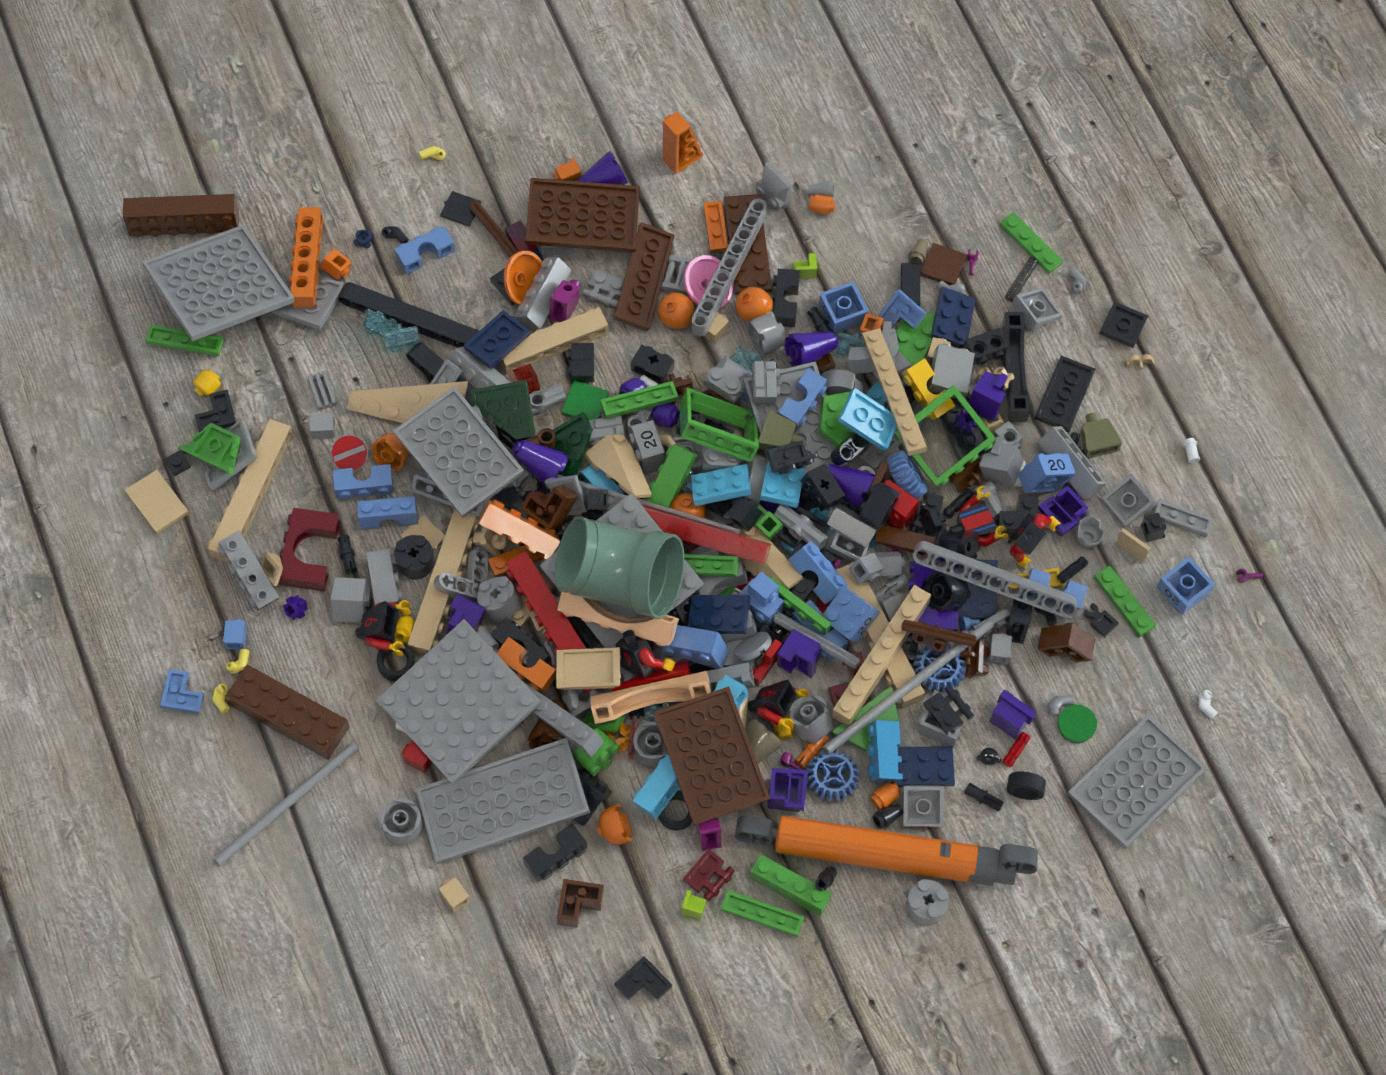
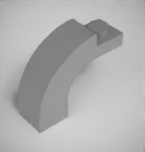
(859, 358)
(756, 472)

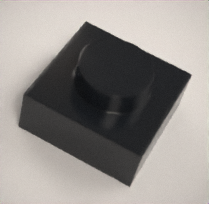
(177, 463)

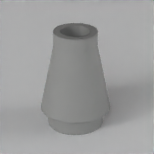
(823, 188)

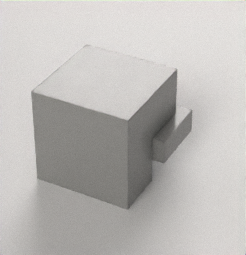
(1002, 464)
(349, 599)

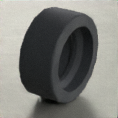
(394, 675)
(1026, 785)
(675, 825)

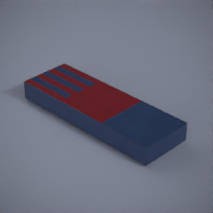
(517, 235)

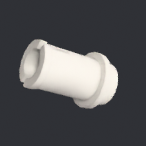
(1191, 450)

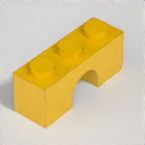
(917, 379)

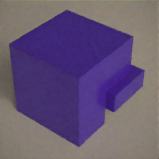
(988, 395)
(1065, 508)
(465, 610)
(799, 653)
(1011, 714)
(787, 789)

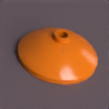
(520, 274)

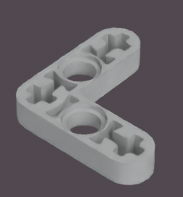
(471, 582)

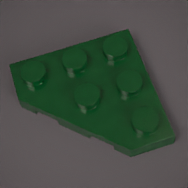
(508, 406)
(572, 439)

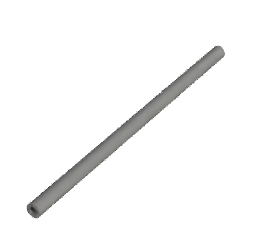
(904, 690)

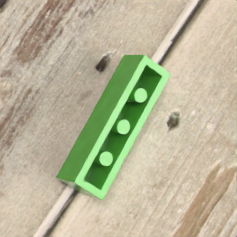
(671, 475)
(790, 885)

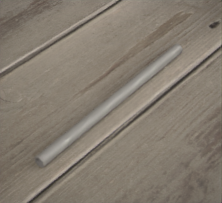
(285, 803)

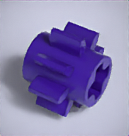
(965, 426)
(295, 607)

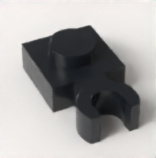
(1102, 622)
(912, 649)

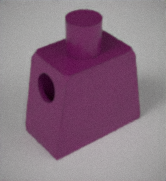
(566, 294)
(709, 834)

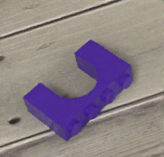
(931, 616)

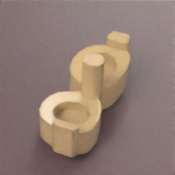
(1140, 359)

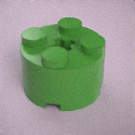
(601, 758)

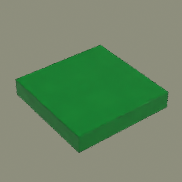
(584, 399)

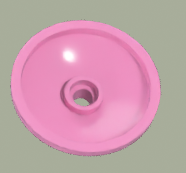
(700, 272)

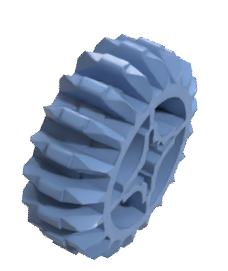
(907, 474)
(956, 675)
(842, 787)

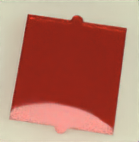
(634, 727)

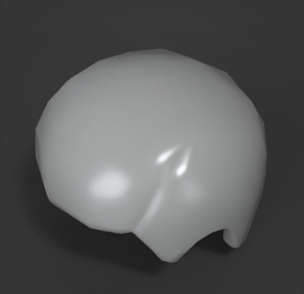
(1089, 531)

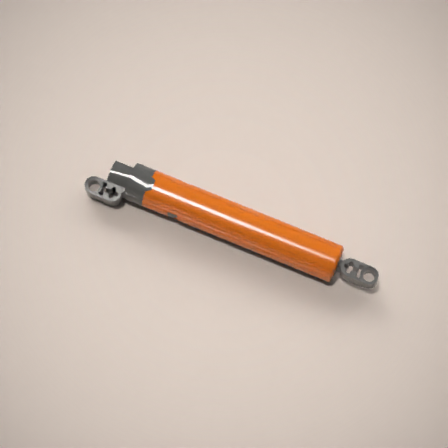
(889, 850)

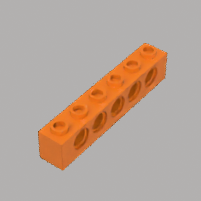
(306, 256)

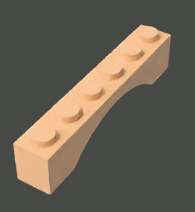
(647, 628)
(679, 689)

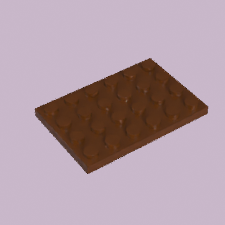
(582, 215)
(711, 756)

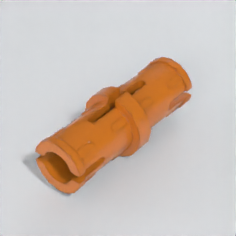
(810, 751)

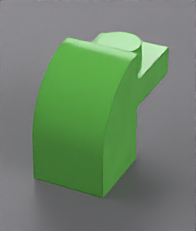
(768, 523)

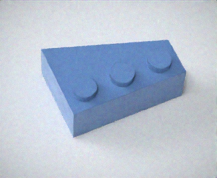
(698, 646)

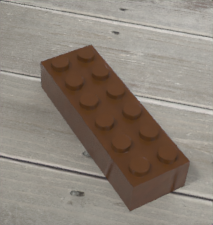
(180, 214)
(287, 711)

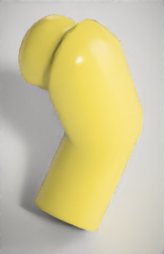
(433, 152)
(239, 665)
(219, 698)

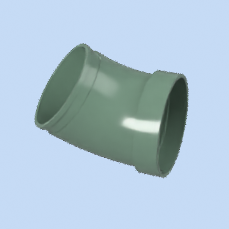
(620, 566)

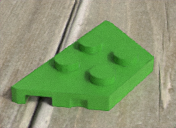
(915, 342)
(829, 414)
(215, 447)
(861, 738)

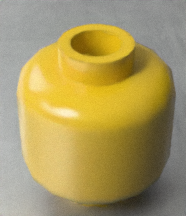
(206, 382)

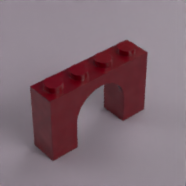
(305, 524)

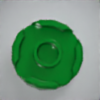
(1077, 723)

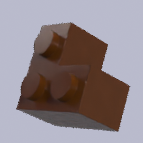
(550, 509)
(1066, 641)
(577, 896)

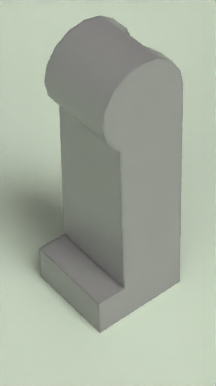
(742, 673)

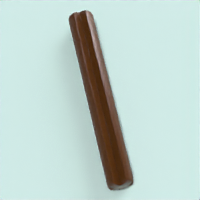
(493, 228)
(939, 633)

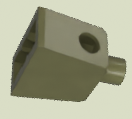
(777, 432)
(1099, 437)

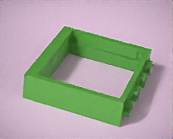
(714, 438)
(971, 456)

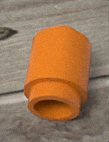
(821, 204)
(885, 795)

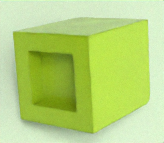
(808, 268)
(693, 906)

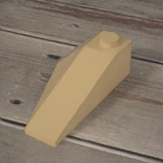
(618, 461)
(776, 566)

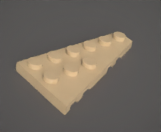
(399, 402)

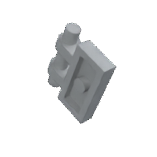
(605, 283)

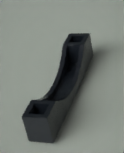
(1017, 391)

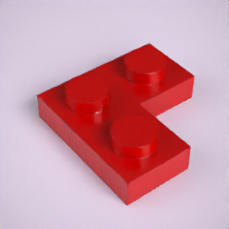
(769, 660)

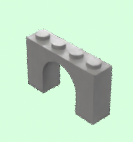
(715, 585)

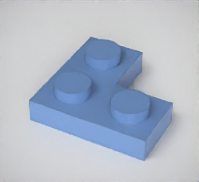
(902, 306)
(177, 697)

